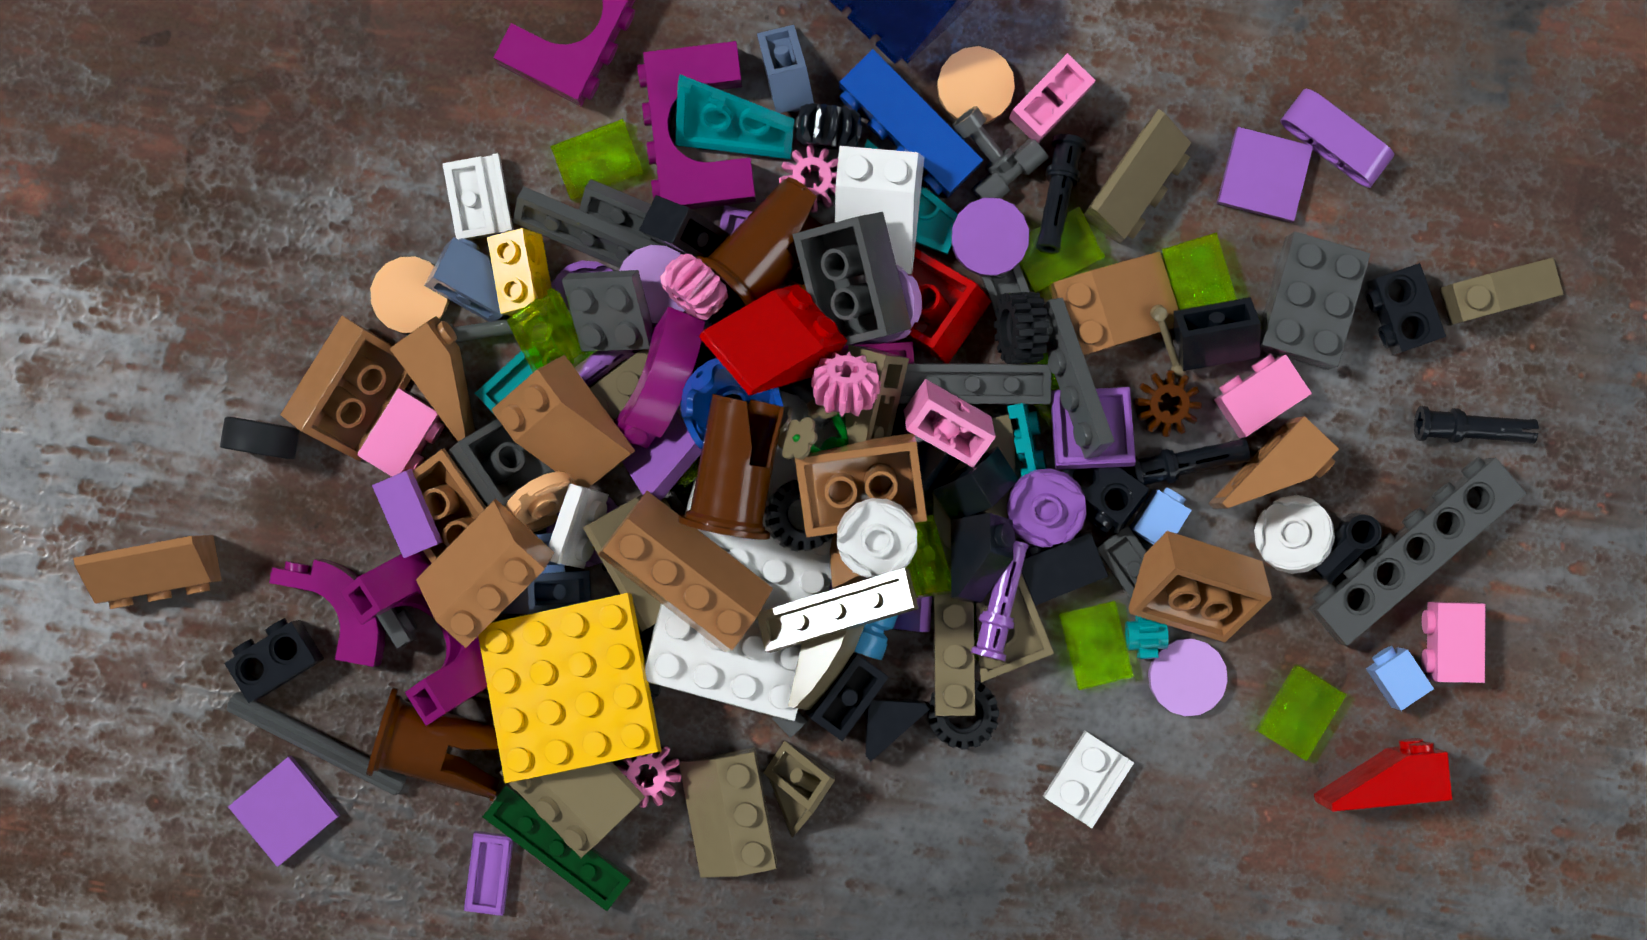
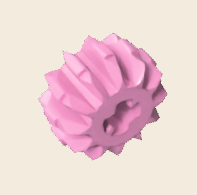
(814, 164)
(694, 286)
(845, 384)
(659, 780)

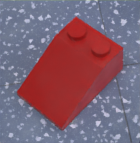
(949, 308)
(774, 340)
(1393, 777)

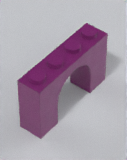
(566, 68)
(679, 177)
(394, 586)

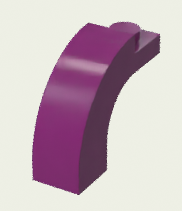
(665, 373)
(356, 642)

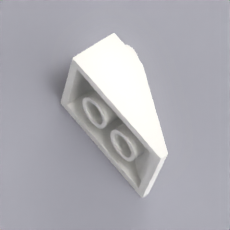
(885, 183)

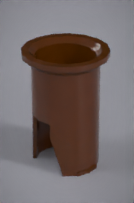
(762, 248)
(735, 468)
(420, 750)

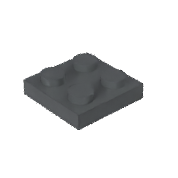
(609, 310)

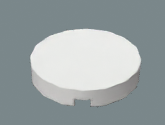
(1294, 534)
(876, 537)

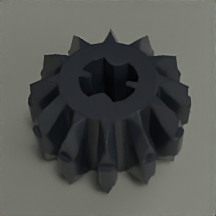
(828, 126)

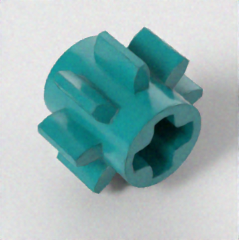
(1146, 637)

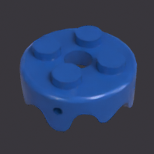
(698, 391)

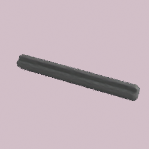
(313, 742)

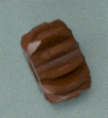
(1170, 390)

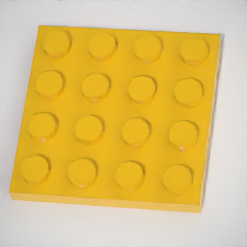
(568, 688)

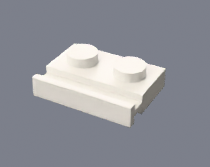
(478, 197)
(568, 538)
(1088, 779)

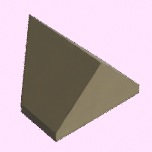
(797, 784)

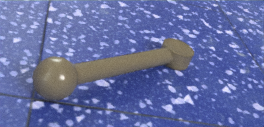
(1159, 314)

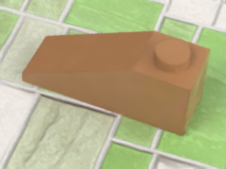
(438, 371)

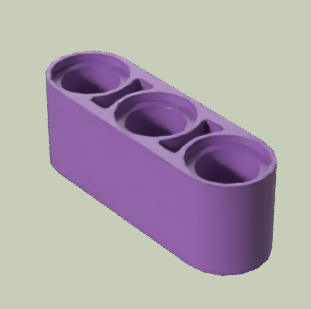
(1337, 138)

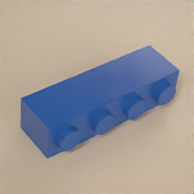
(908, 123)

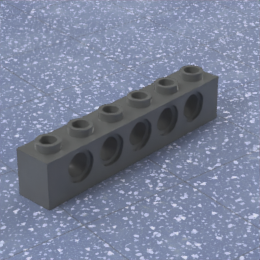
(1497, 494)

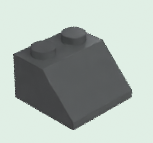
(495, 463)

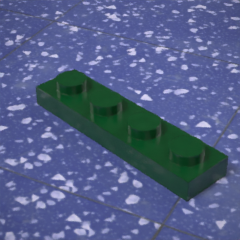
(591, 874)

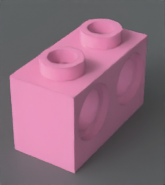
(1052, 98)

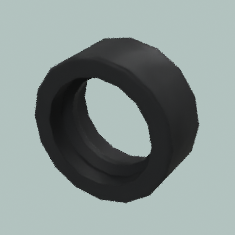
(259, 438)

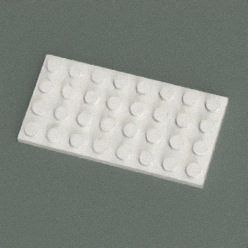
(747, 674)

